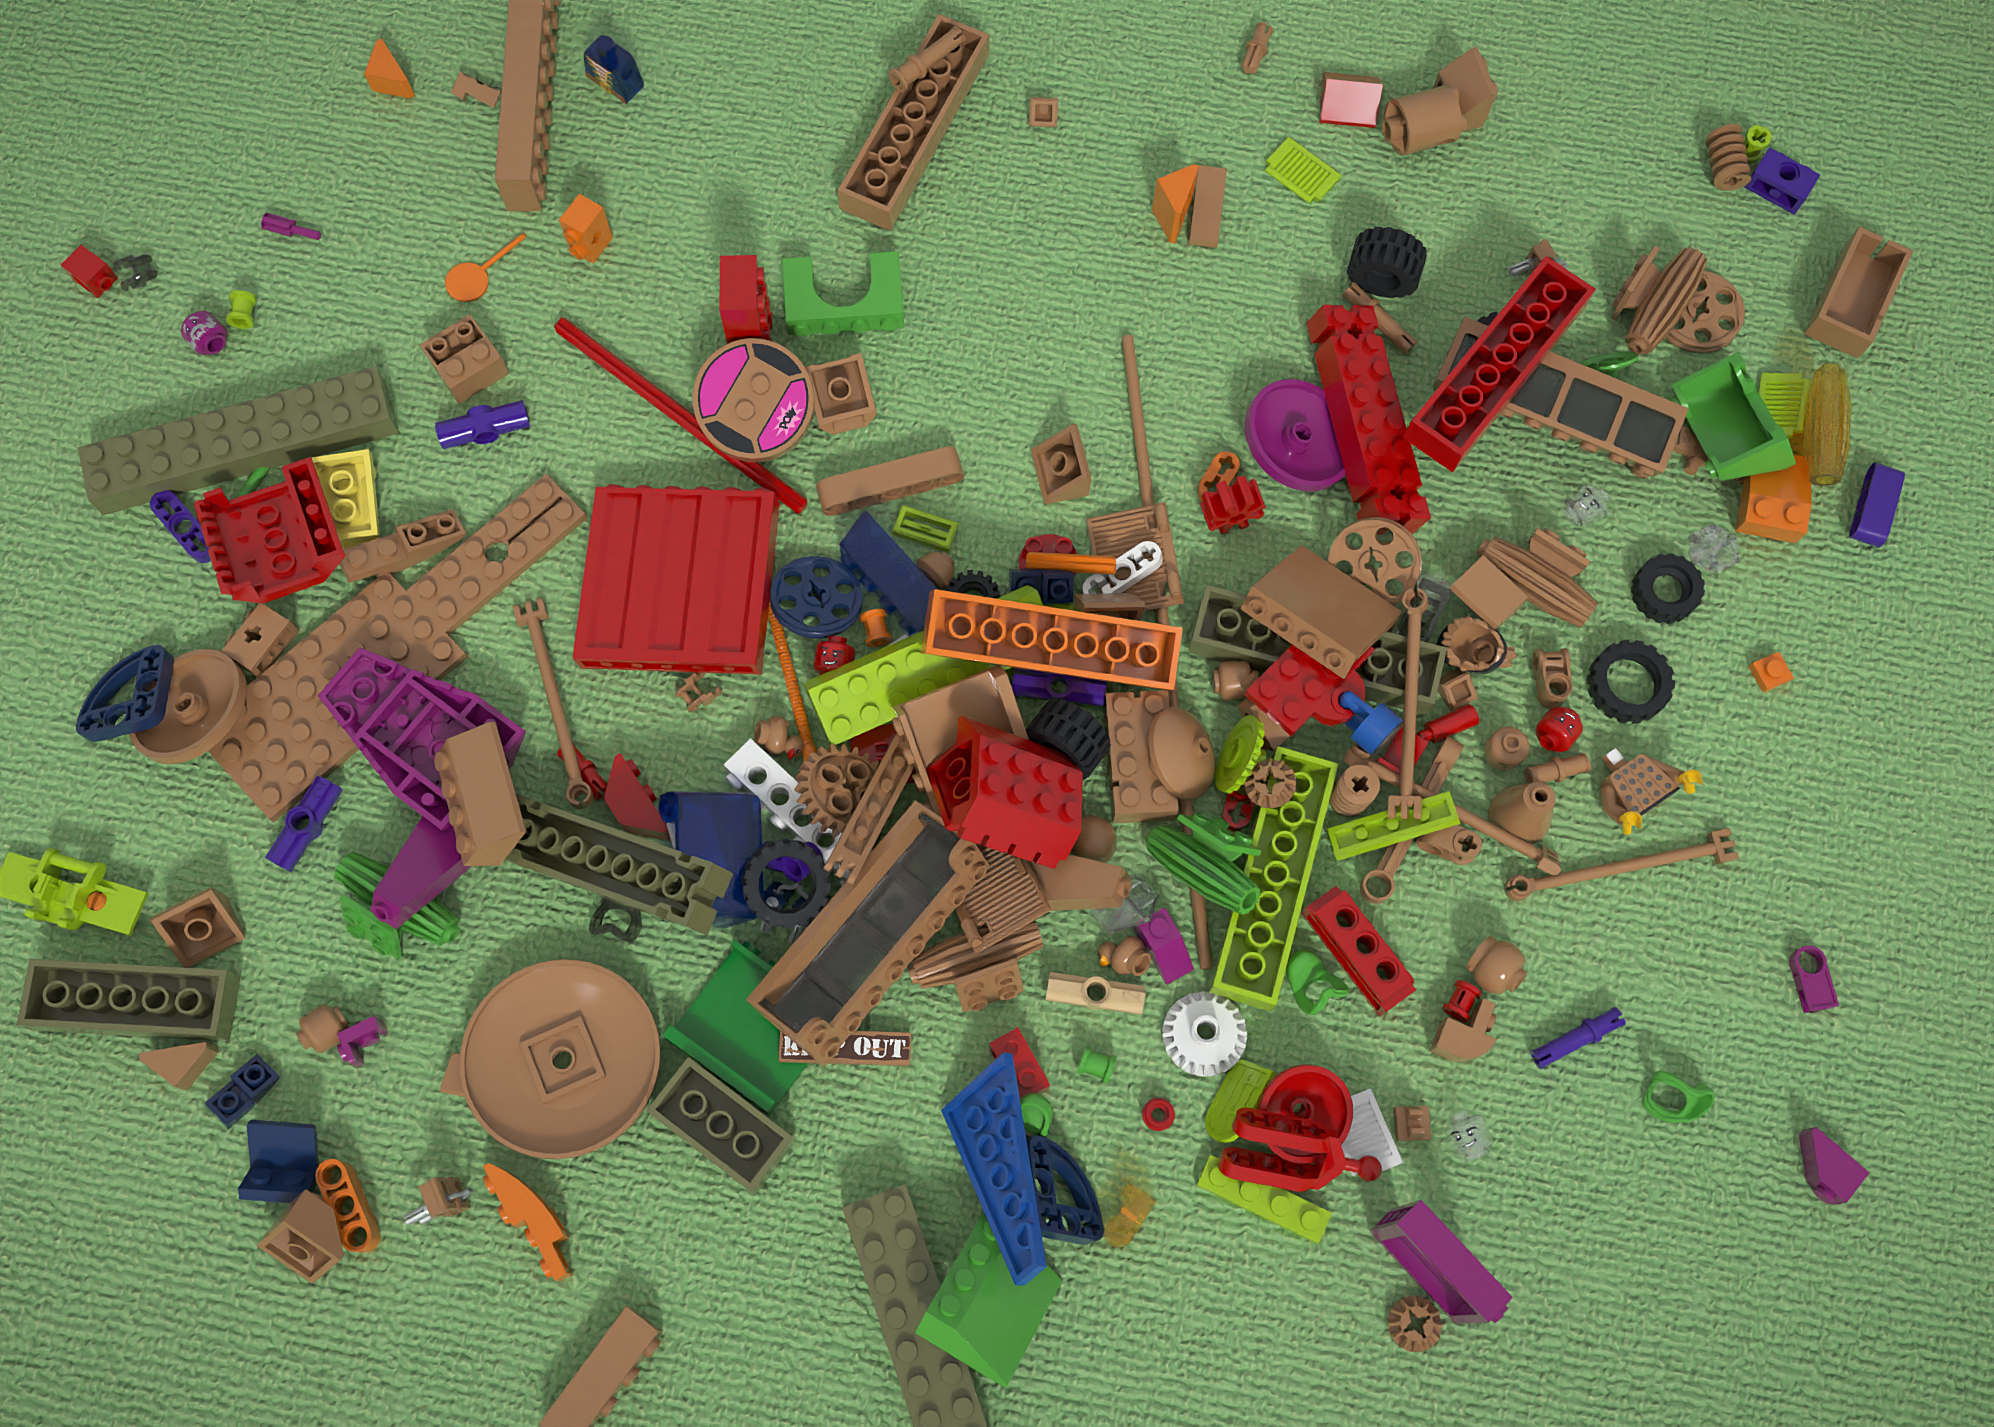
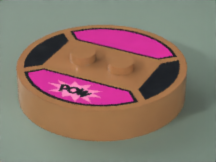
(753, 400)

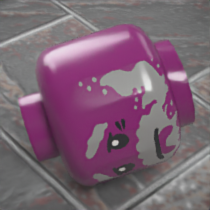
(204, 333)

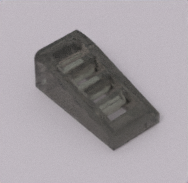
(1433, 617)

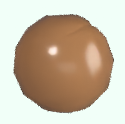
(1096, 839)

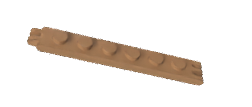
(871, 812)

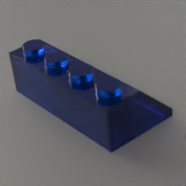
(887, 573)

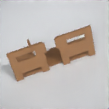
(483, 93)

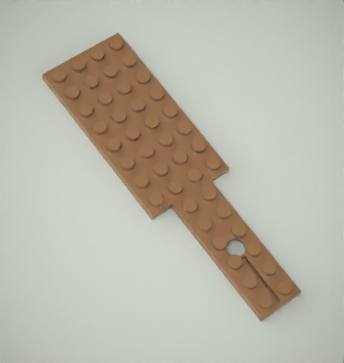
(286, 729)

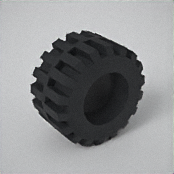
(1387, 262)
(1072, 732)

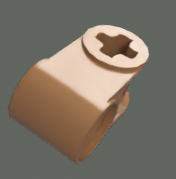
(1552, 670)
(1448, 843)

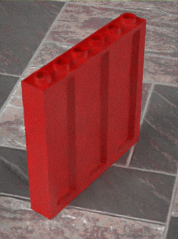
(677, 580)

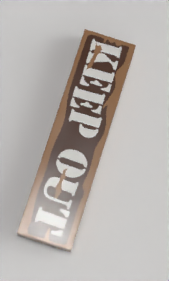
(858, 1049)

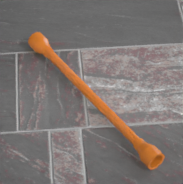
(792, 685)

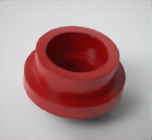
(1165, 1106)

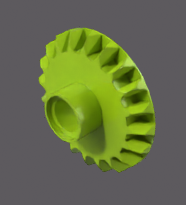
(1240, 754)

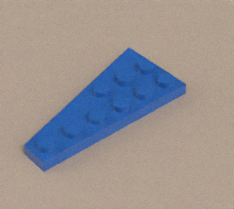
(994, 1150)

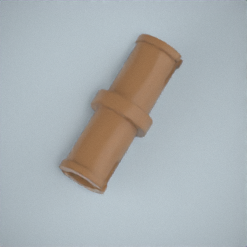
(1558, 769)

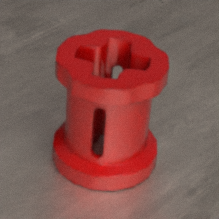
(1462, 1001)

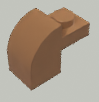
(1466, 1042)

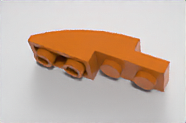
(525, 1206)

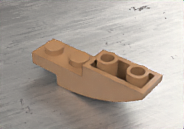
(404, 548)

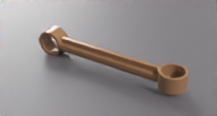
(1394, 854)

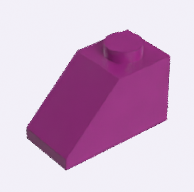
(1165, 946)
(1829, 1168)

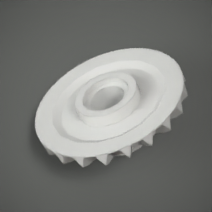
(1200, 1055)

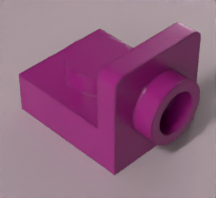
(361, 1034)

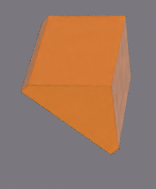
(1173, 199)

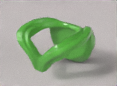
(1305, 969)
(1697, 1102)
(1036, 1114)

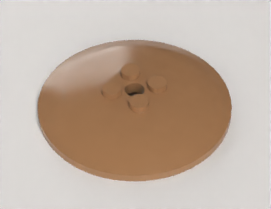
(513, 1048)

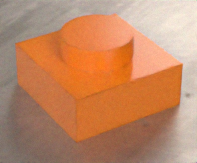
(1771, 672)

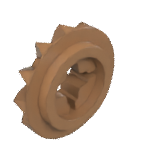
(1281, 791)
(1411, 1339)

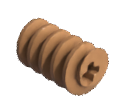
(1728, 157)
(1354, 790)

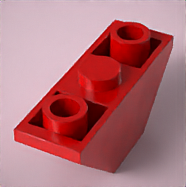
(632, 802)

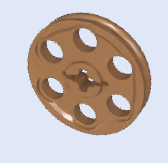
(1711, 314)
(1384, 552)

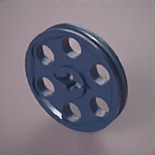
(809, 606)

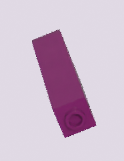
(418, 873)

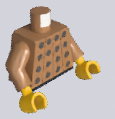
(1640, 786)

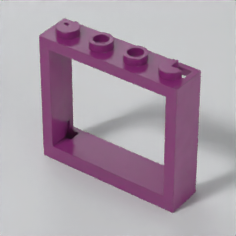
(1441, 1264)

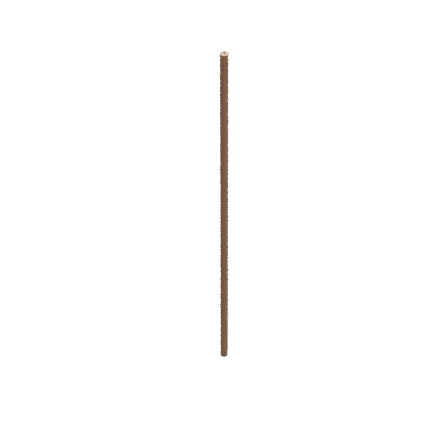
(1186, 807)

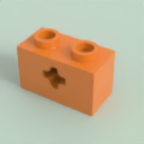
(585, 229)

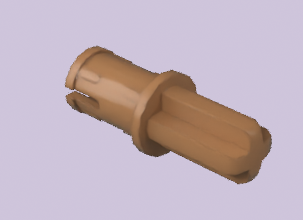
(1256, 48)

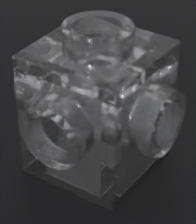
(1713, 548)

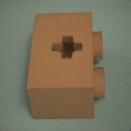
(274, 635)

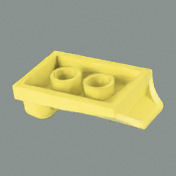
(350, 494)

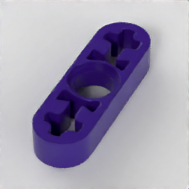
(171, 523)

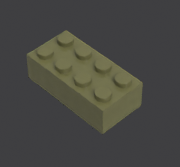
(721, 1125)

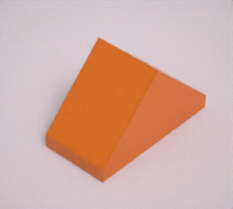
(385, 74)

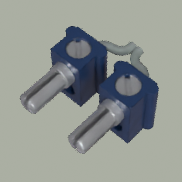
(778, 896)

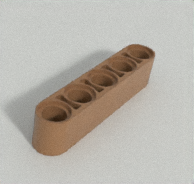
(889, 481)

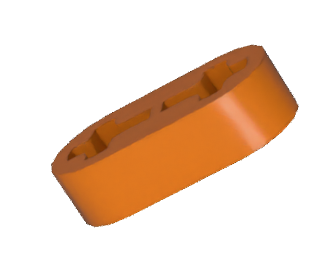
(1212, 473)

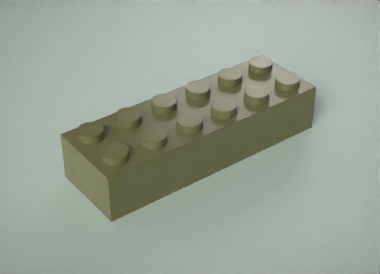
(128, 1000)

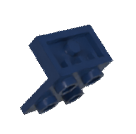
(280, 1161)

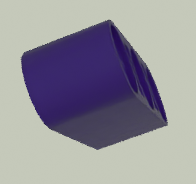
(1877, 504)

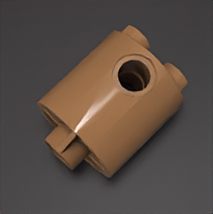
(1423, 120)

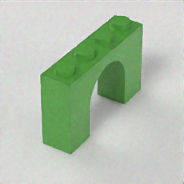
(877, 310)

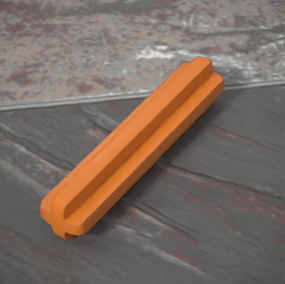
(1071, 562)

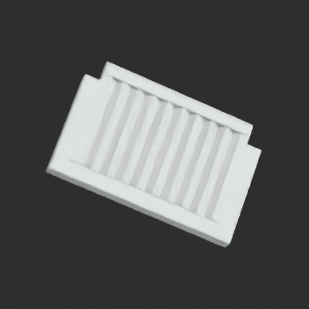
(1370, 1133)

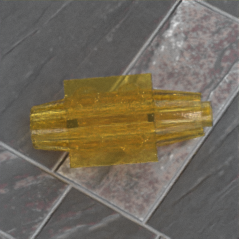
(1826, 426)

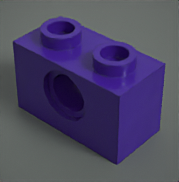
(1782, 181)

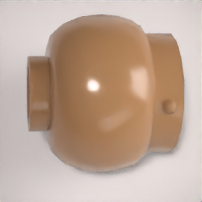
(1497, 966)

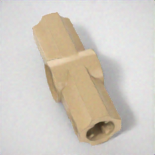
(1117, 995)

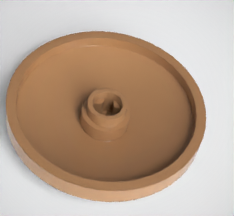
(200, 709)

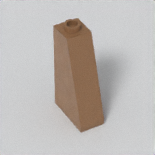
(1083, 884)

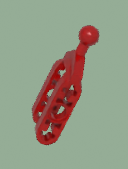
(1295, 1134)

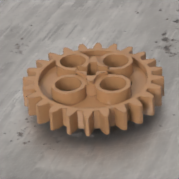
(845, 783)

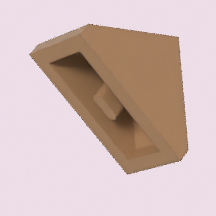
(180, 1064)

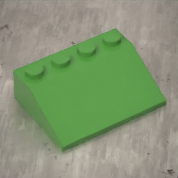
(982, 1312)

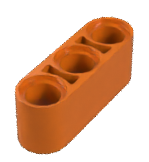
(361, 1215)

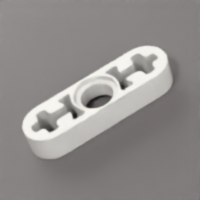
(1126, 561)

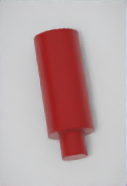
(1450, 724)

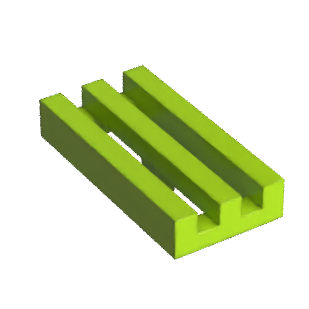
(921, 538)

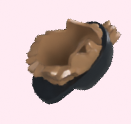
(1475, 646)

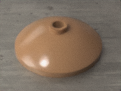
(1181, 753)

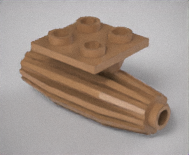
(1658, 296)
(1545, 574)
(979, 976)

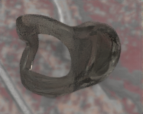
(597, 928)

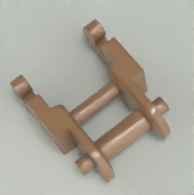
(703, 698)

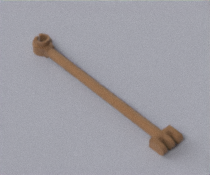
(532, 619)
(1405, 799)
(1714, 847)
(1545, 858)

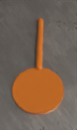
(469, 280)

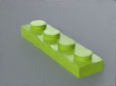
(1380, 831)
(1267, 1202)

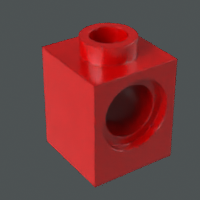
(89, 271)

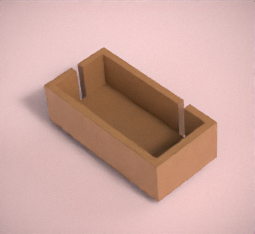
(1858, 293)
(1140, 791)

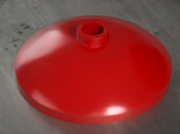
(1321, 1098)

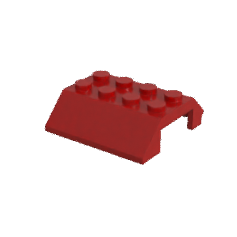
(271, 537)
(1019, 795)

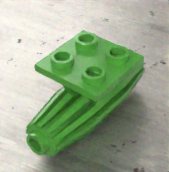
(1207, 860)
(361, 877)

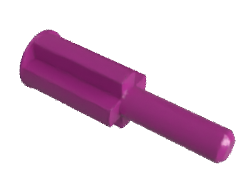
(286, 227)

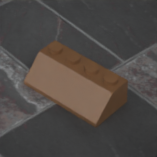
(480, 796)

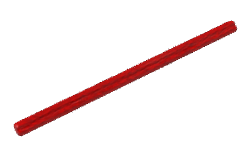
(674, 410)

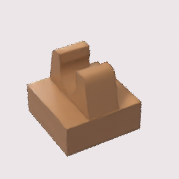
(1412, 1123)

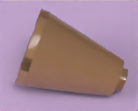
(1524, 810)

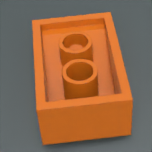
(1776, 503)

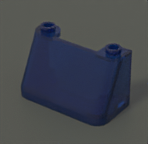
(722, 831)

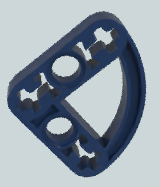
(145, 711)
(1045, 1157)

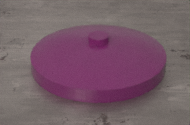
(1294, 435)

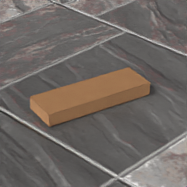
(1207, 206)

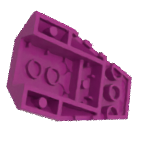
(404, 720)

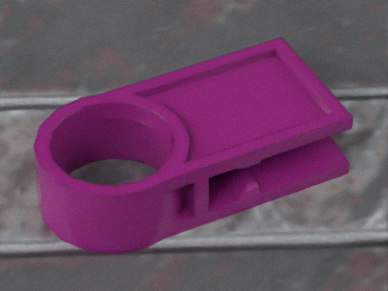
(1816, 989)

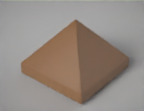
(1043, 112)

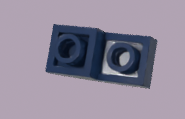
(1052, 585)
(242, 1093)

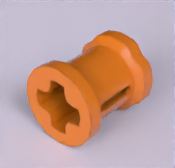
(876, 628)

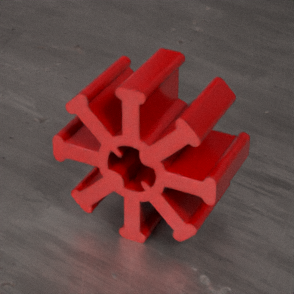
(1232, 505)

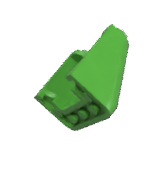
(1732, 421)

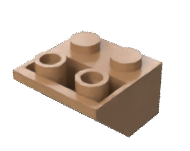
(1474, 86)
(464, 359)

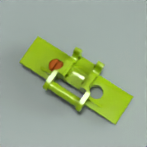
(65, 903)

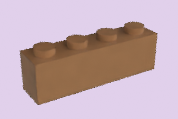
(605, 1372)

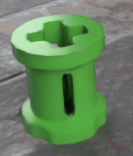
(1097, 1064)

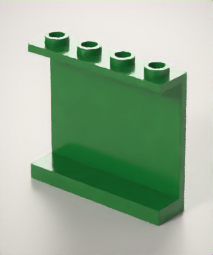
(732, 1037)

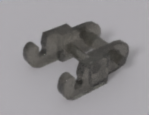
(139, 278)

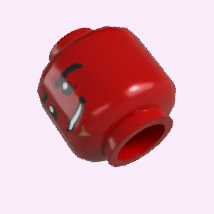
(832, 654)
(1559, 729)

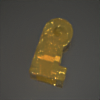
(1122, 1229)

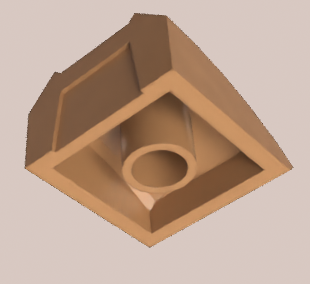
(842, 394)

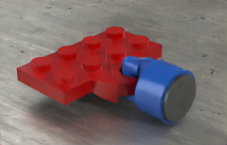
(1303, 688)

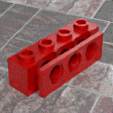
(1359, 966)

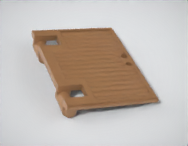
(1122, 531)
(1001, 900)

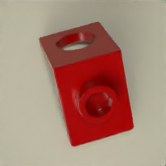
(1392, 756)

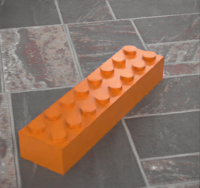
(1051, 640)

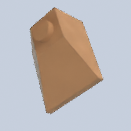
(305, 1237)

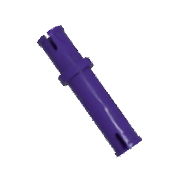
(1588, 1032)

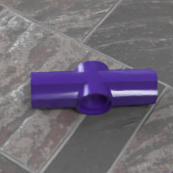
(482, 424)
(1037, 686)
(292, 841)

